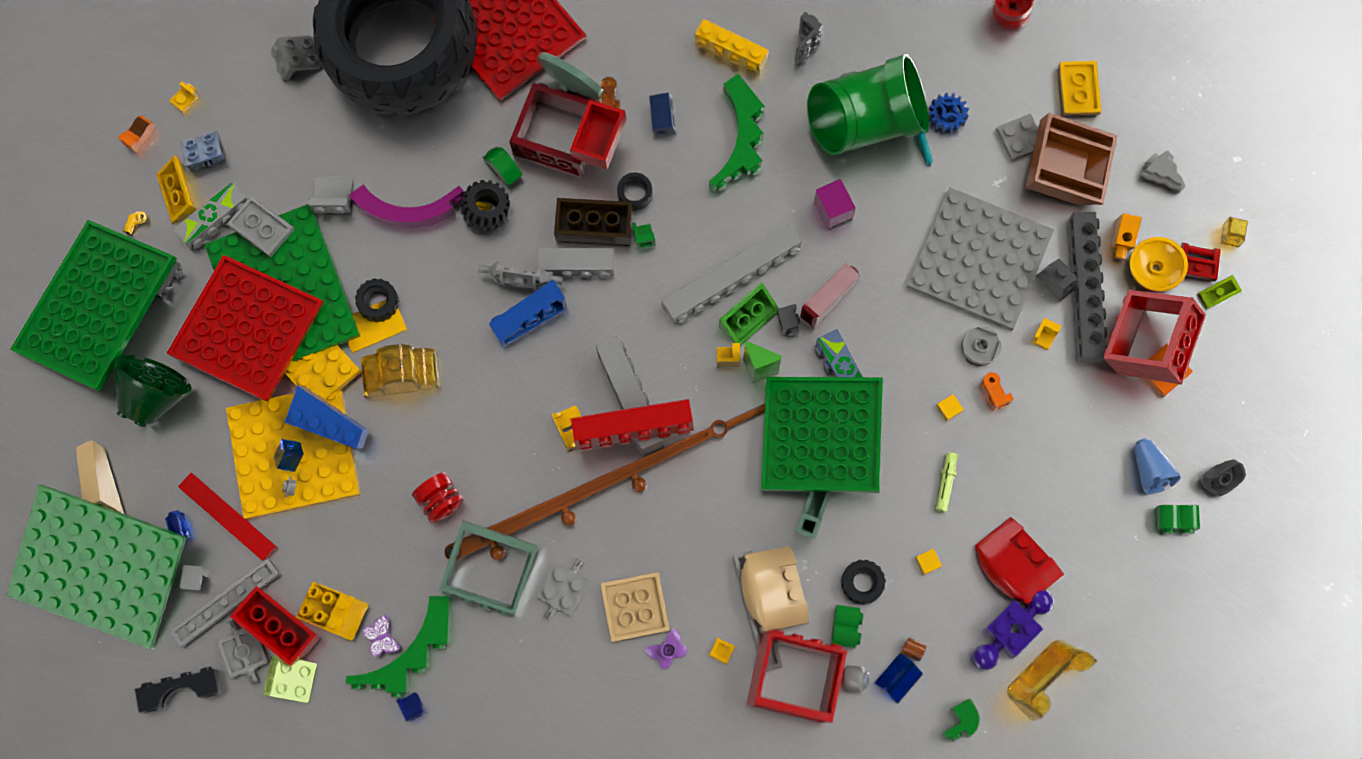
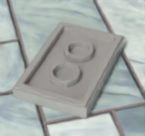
(260, 226)

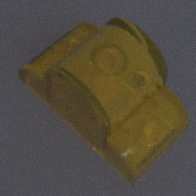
(399, 370)

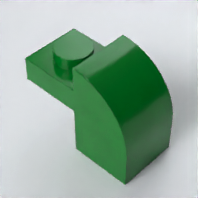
(503, 165)
(967, 719)

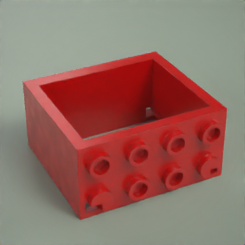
(1180, 346)
(832, 683)

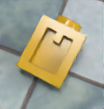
(184, 98)

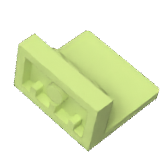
(289, 682)

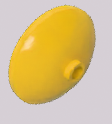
(1166, 256)

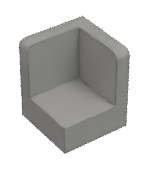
(192, 577)

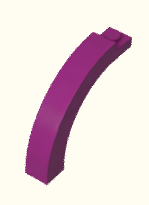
(406, 216)

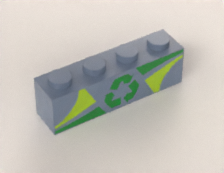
(836, 355)

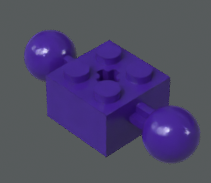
(987, 656)

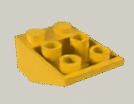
(332, 611)

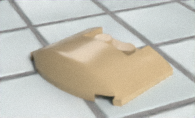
(773, 589)

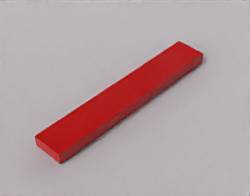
(227, 517)

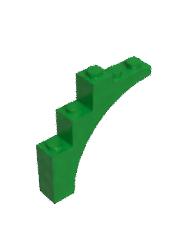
(743, 158)
(395, 675)

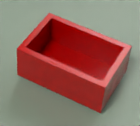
(598, 134)

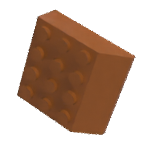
(1071, 161)

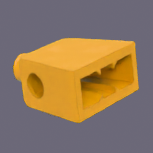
(1125, 227)

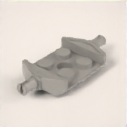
(519, 279)

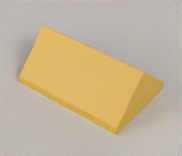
(176, 190)

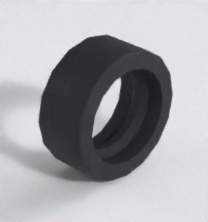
(635, 177)

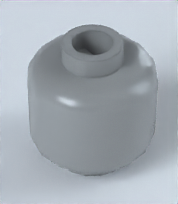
(855, 679)

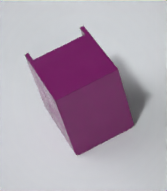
(834, 203)

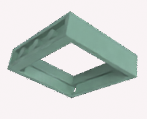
(485, 602)

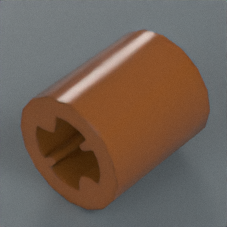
(914, 649)

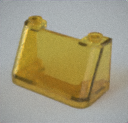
(1029, 686)

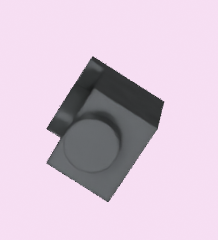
(788, 320)

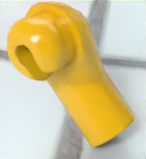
(134, 220)

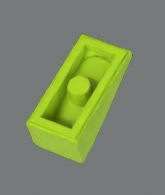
(1220, 292)

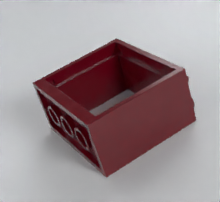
(539, 153)

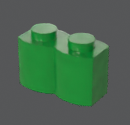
(1179, 518)
(846, 626)

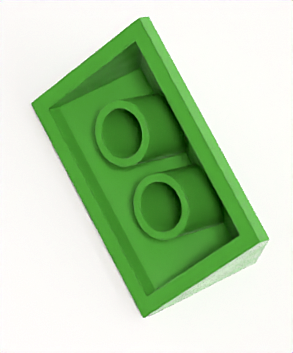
(748, 315)
(760, 362)

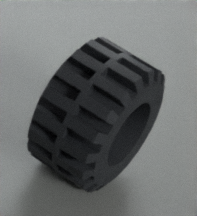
(485, 192)

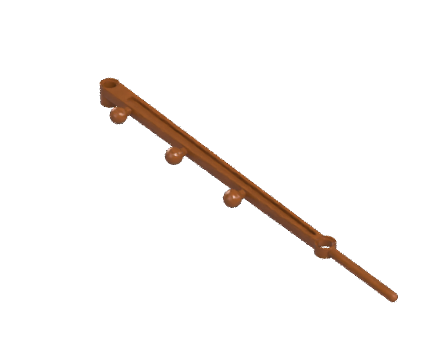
(563, 501)

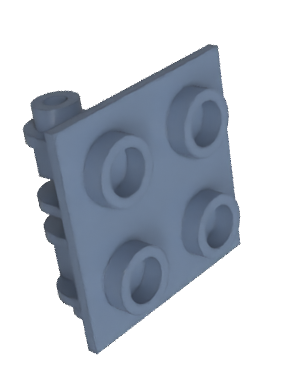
(202, 149)

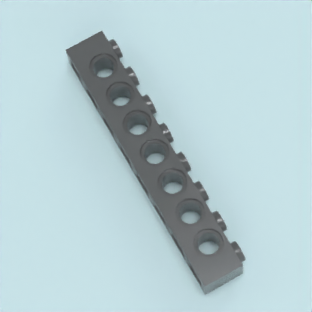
(1087, 221)

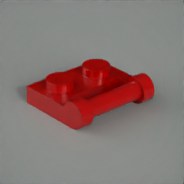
(1200, 267)

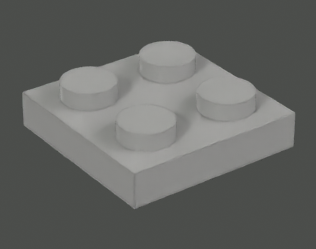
(1018, 136)

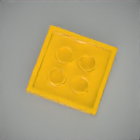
(323, 371)

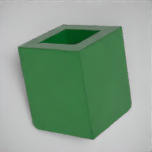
(643, 235)

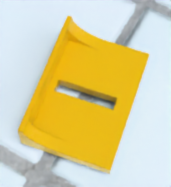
(563, 421)

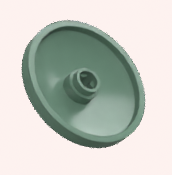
(569, 76)

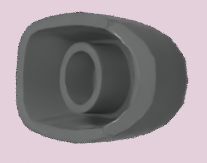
(1224, 477)

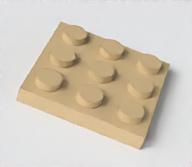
(635, 607)

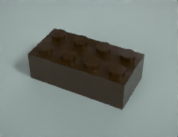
(593, 221)

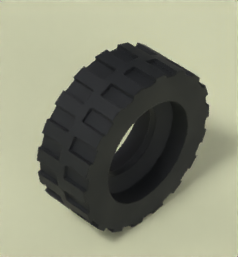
(370, 287)
(848, 582)

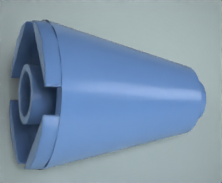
(1154, 467)

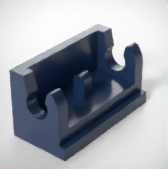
(662, 113)

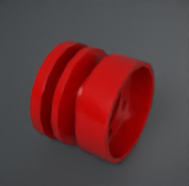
(1015, 17)
(436, 496)

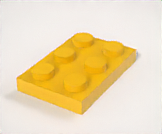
(1080, 88)

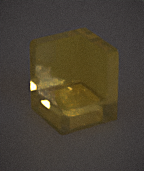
(1234, 232)

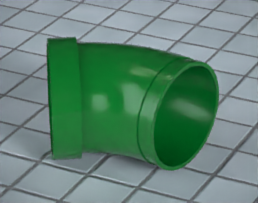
(868, 107)

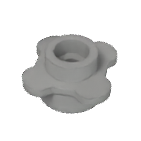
(289, 487)

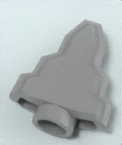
(1163, 171)

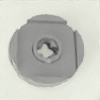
(972, 351)

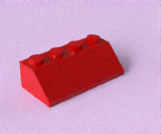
(274, 626)

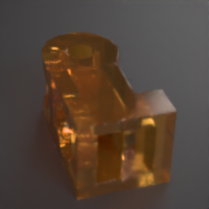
(610, 89)

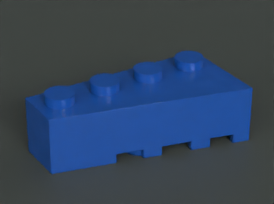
(529, 313)
(319, 417)

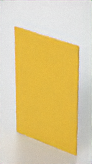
(374, 332)

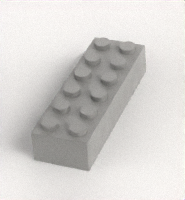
(626, 385)

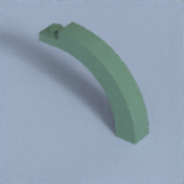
(813, 513)

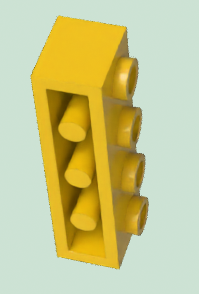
(731, 46)

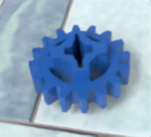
(943, 106)

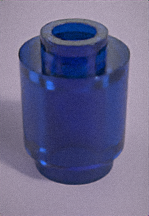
(177, 523)

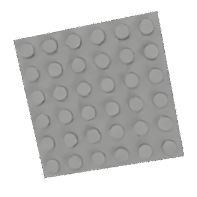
(980, 258)

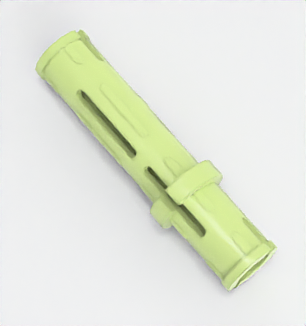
(948, 475)

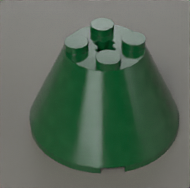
(147, 389)

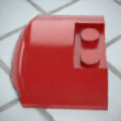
(1016, 562)

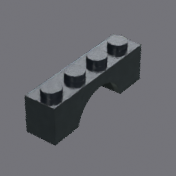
(153, 697)

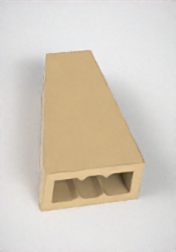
(96, 476)

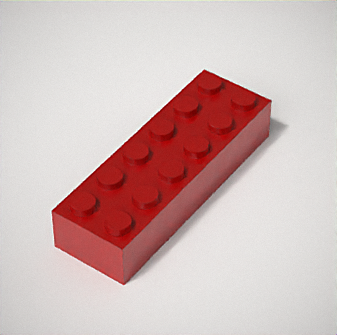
(632, 424)

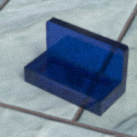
(899, 677)

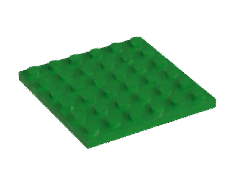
(822, 434)

